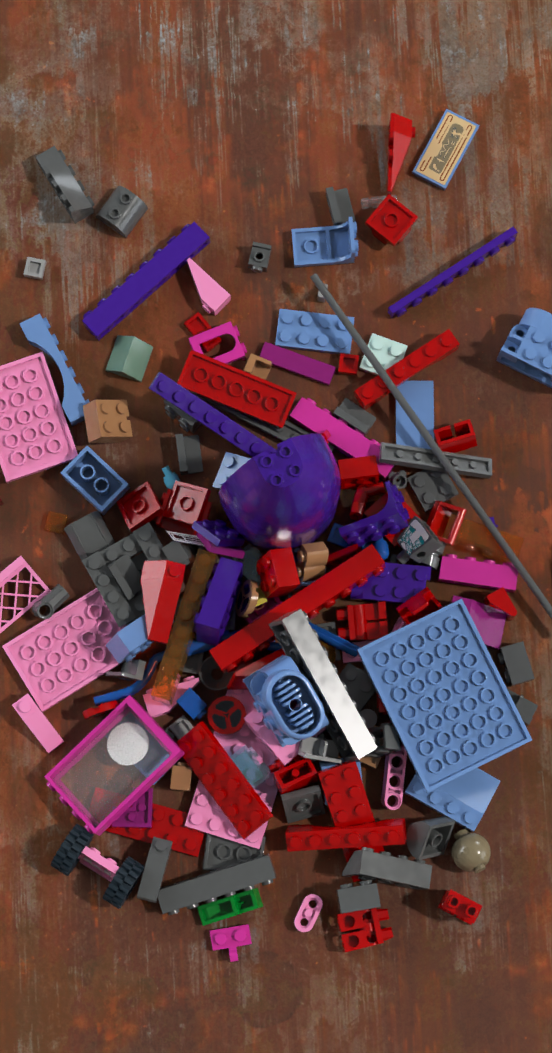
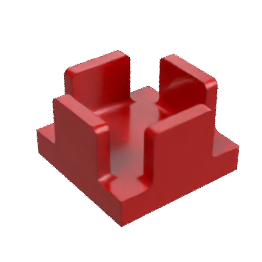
(391, 221)
(418, 606)

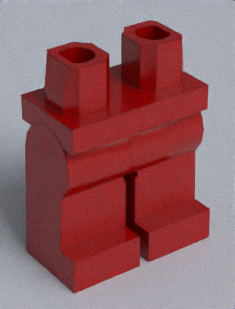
(357, 622)
(460, 906)
(368, 923)

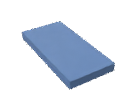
(421, 399)

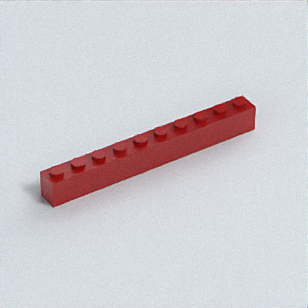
(311, 600)

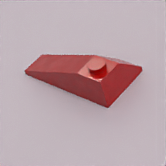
(398, 145)
(161, 589)

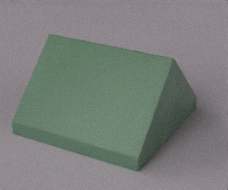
(129, 357)

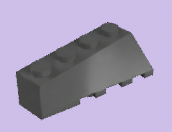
(64, 184)
(389, 869)

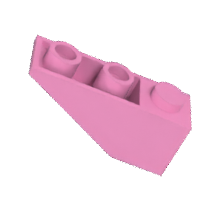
(158, 708)

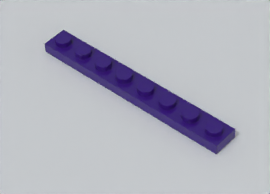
(446, 277)
(209, 416)

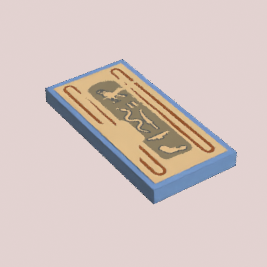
(445, 149)

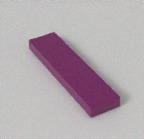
(298, 363)

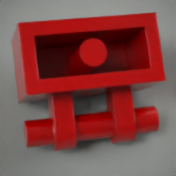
(294, 776)

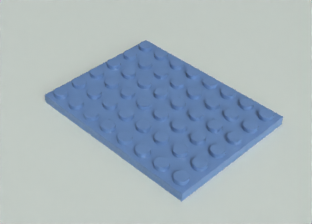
(444, 695)

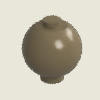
(470, 851)

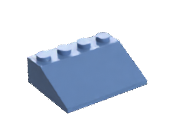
(459, 799)

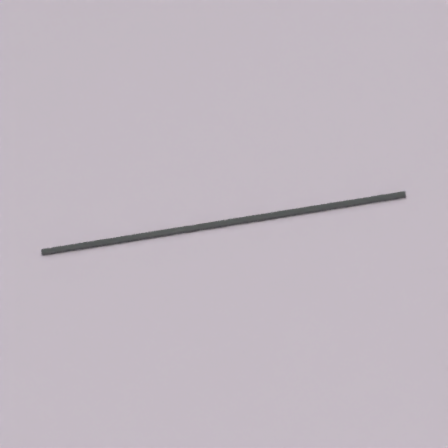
(432, 444)

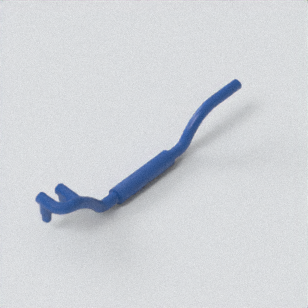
(196, 648)

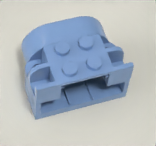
(530, 346)
(274, 689)

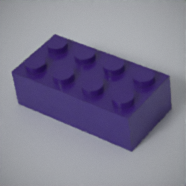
(219, 601)

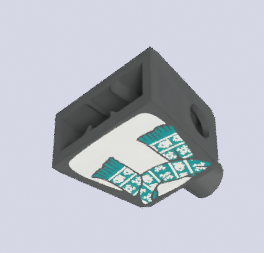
(417, 541)

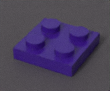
(218, 533)

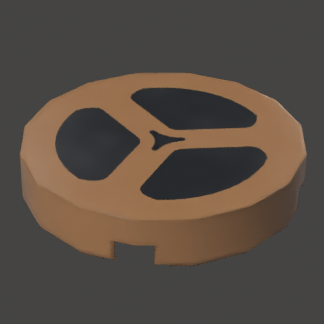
(246, 598)

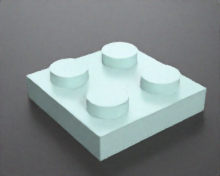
(385, 350)

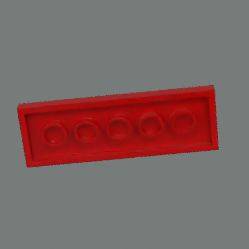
(236, 389)
(223, 780)
(347, 800)
(167, 825)

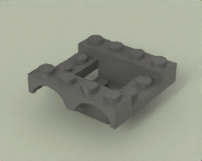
(121, 608)

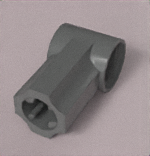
(51, 600)

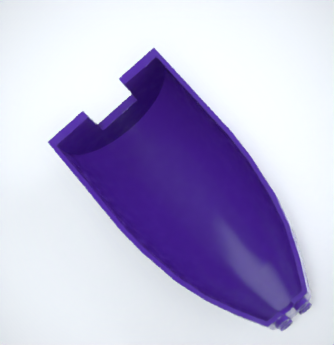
(285, 494)

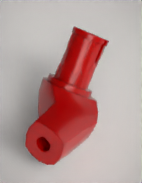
(360, 498)

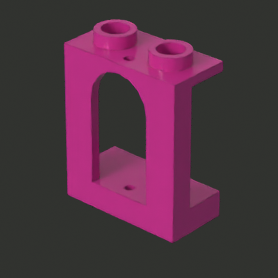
(227, 328)

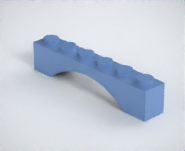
(39, 336)

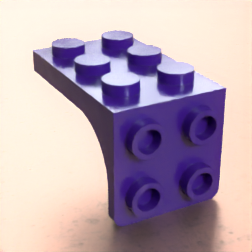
(387, 521)

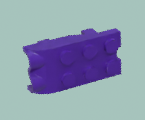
(394, 585)

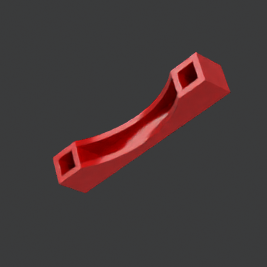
(425, 356)
(366, 835)

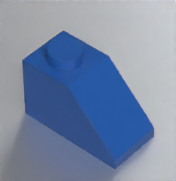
(192, 704)

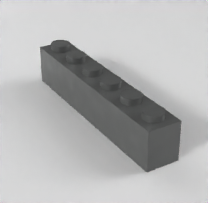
(216, 883)

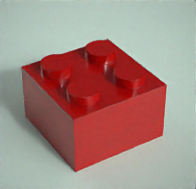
(278, 572)

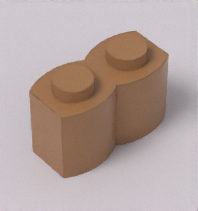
(311, 561)

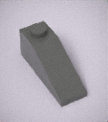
(154, 869)

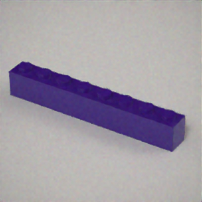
(145, 281)

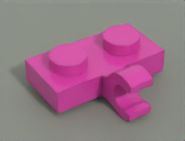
(231, 938)

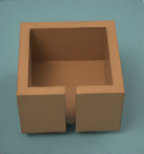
(107, 421)

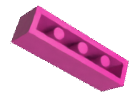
(477, 574)

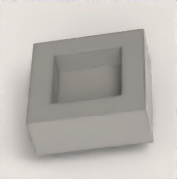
(34, 268)

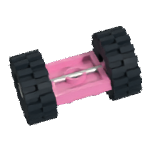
(76, 850)

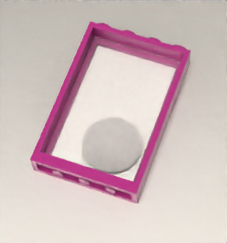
(113, 766)

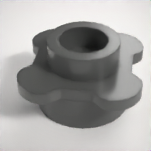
(402, 483)

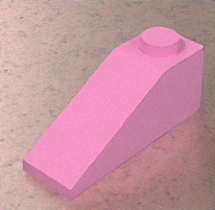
(210, 292)
(38, 723)

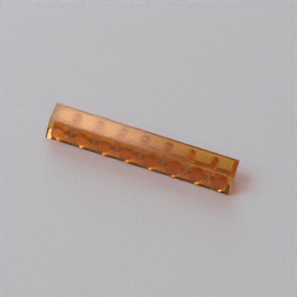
(183, 628)

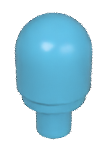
(170, 477)

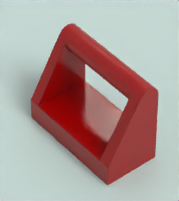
(439, 518)
(500, 600)

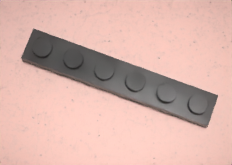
(426, 459)

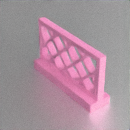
(6, 576)

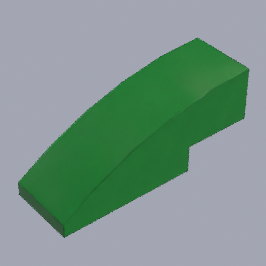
(230, 906)

